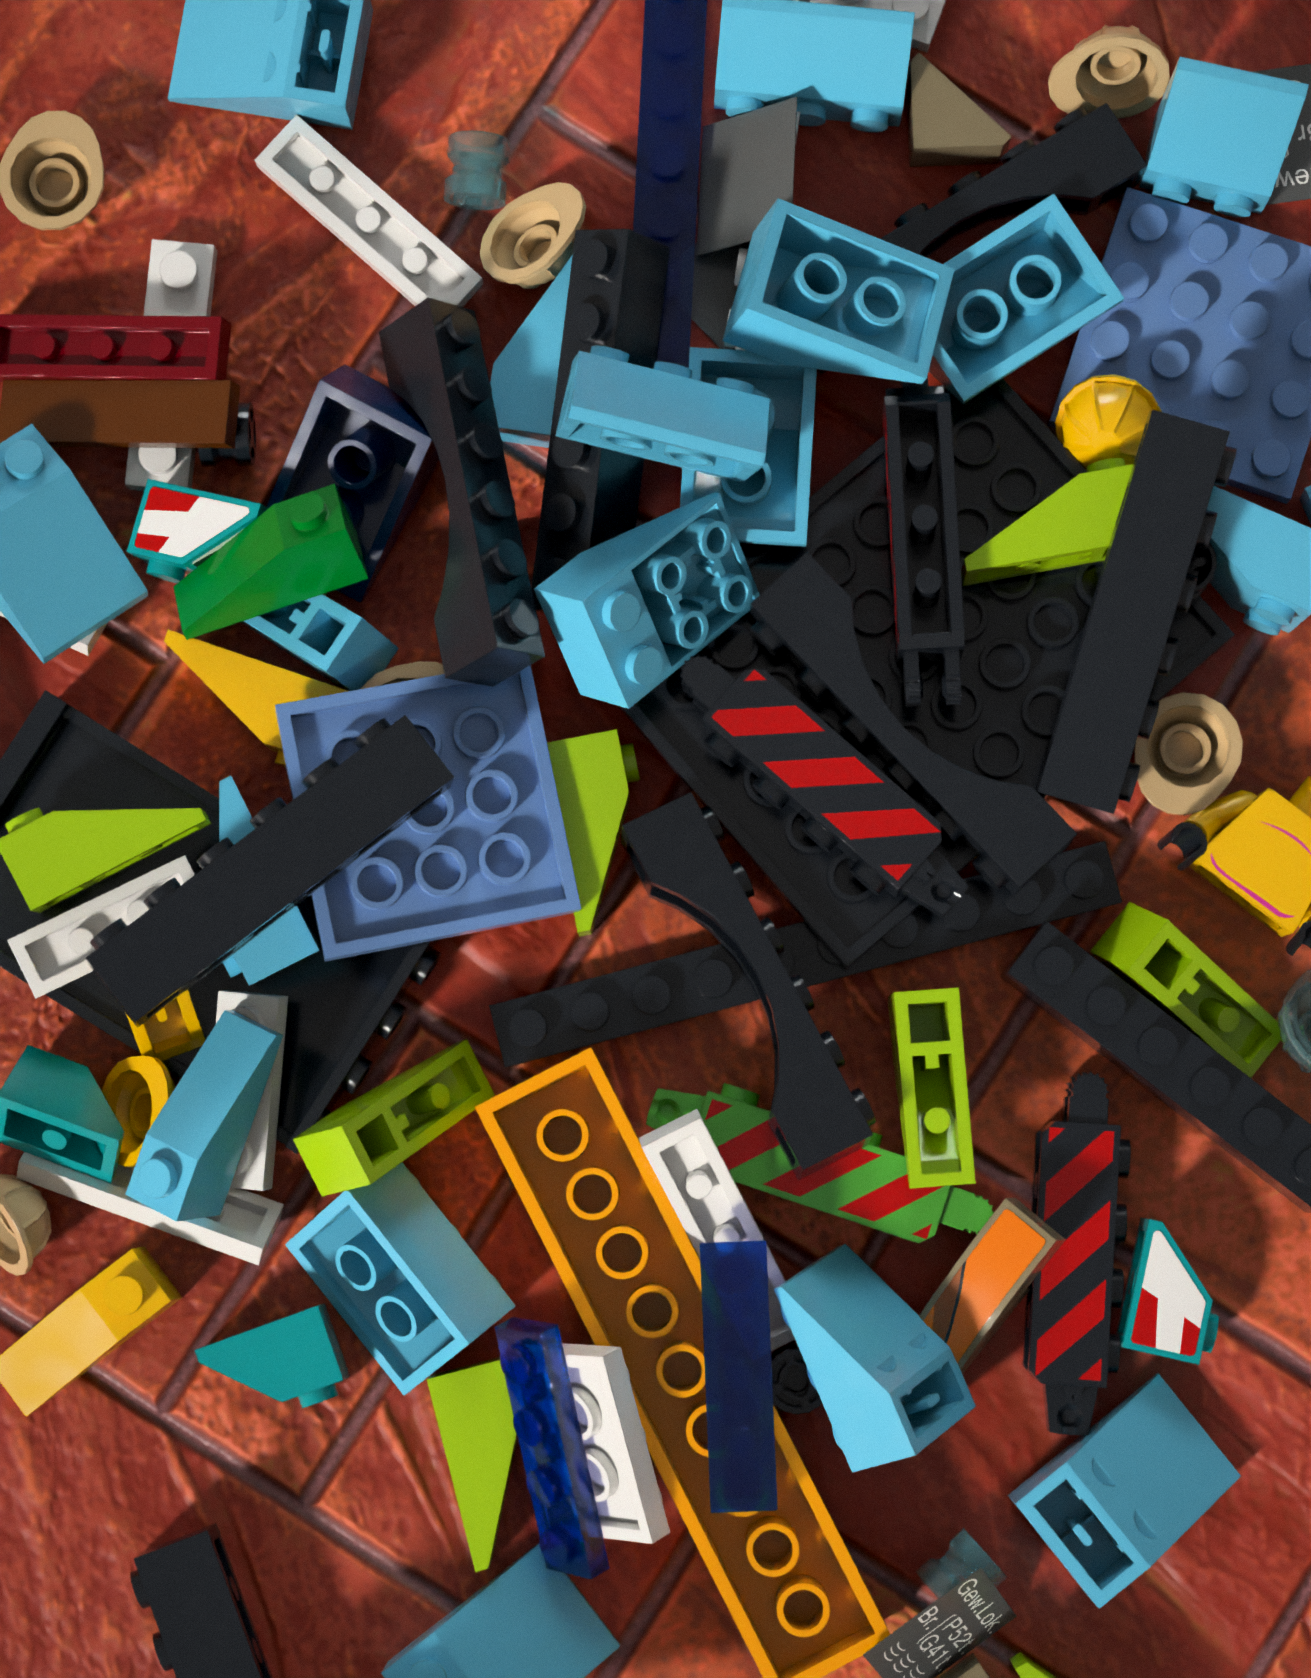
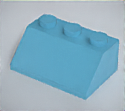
(829, 56)
(1017, 298)
(665, 414)
(400, 1276)

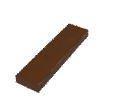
(123, 412)

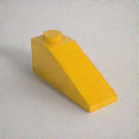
(248, 685)
(86, 1329)

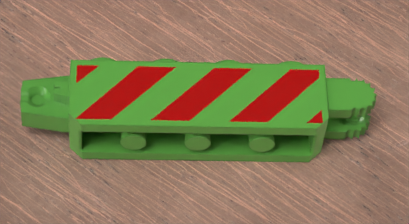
(861, 1187)

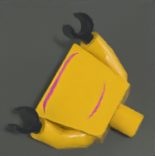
(1255, 855)

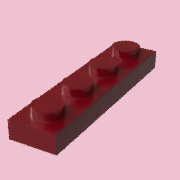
(113, 347)

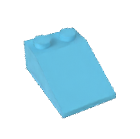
(1221, 136)
(837, 298)
(774, 500)
(56, 554)
(1261, 563)
(513, 1627)

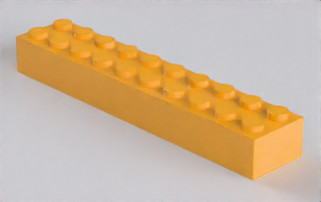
(642, 1291)

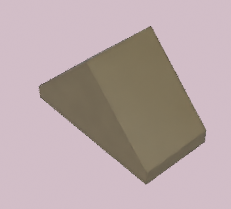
(946, 123)

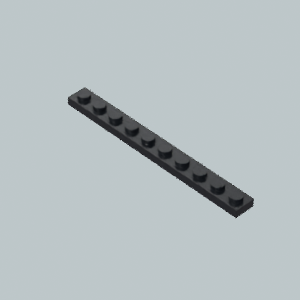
(714, 980)

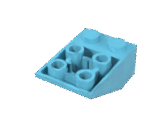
(273, 58)
(648, 600)
(872, 1360)
(1125, 1490)

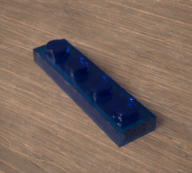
(738, 1376)
(552, 1447)

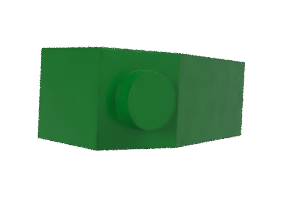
(274, 562)

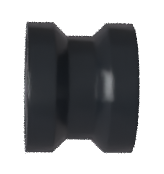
(245, 442)

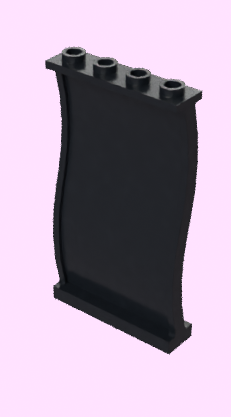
(333, 1005)

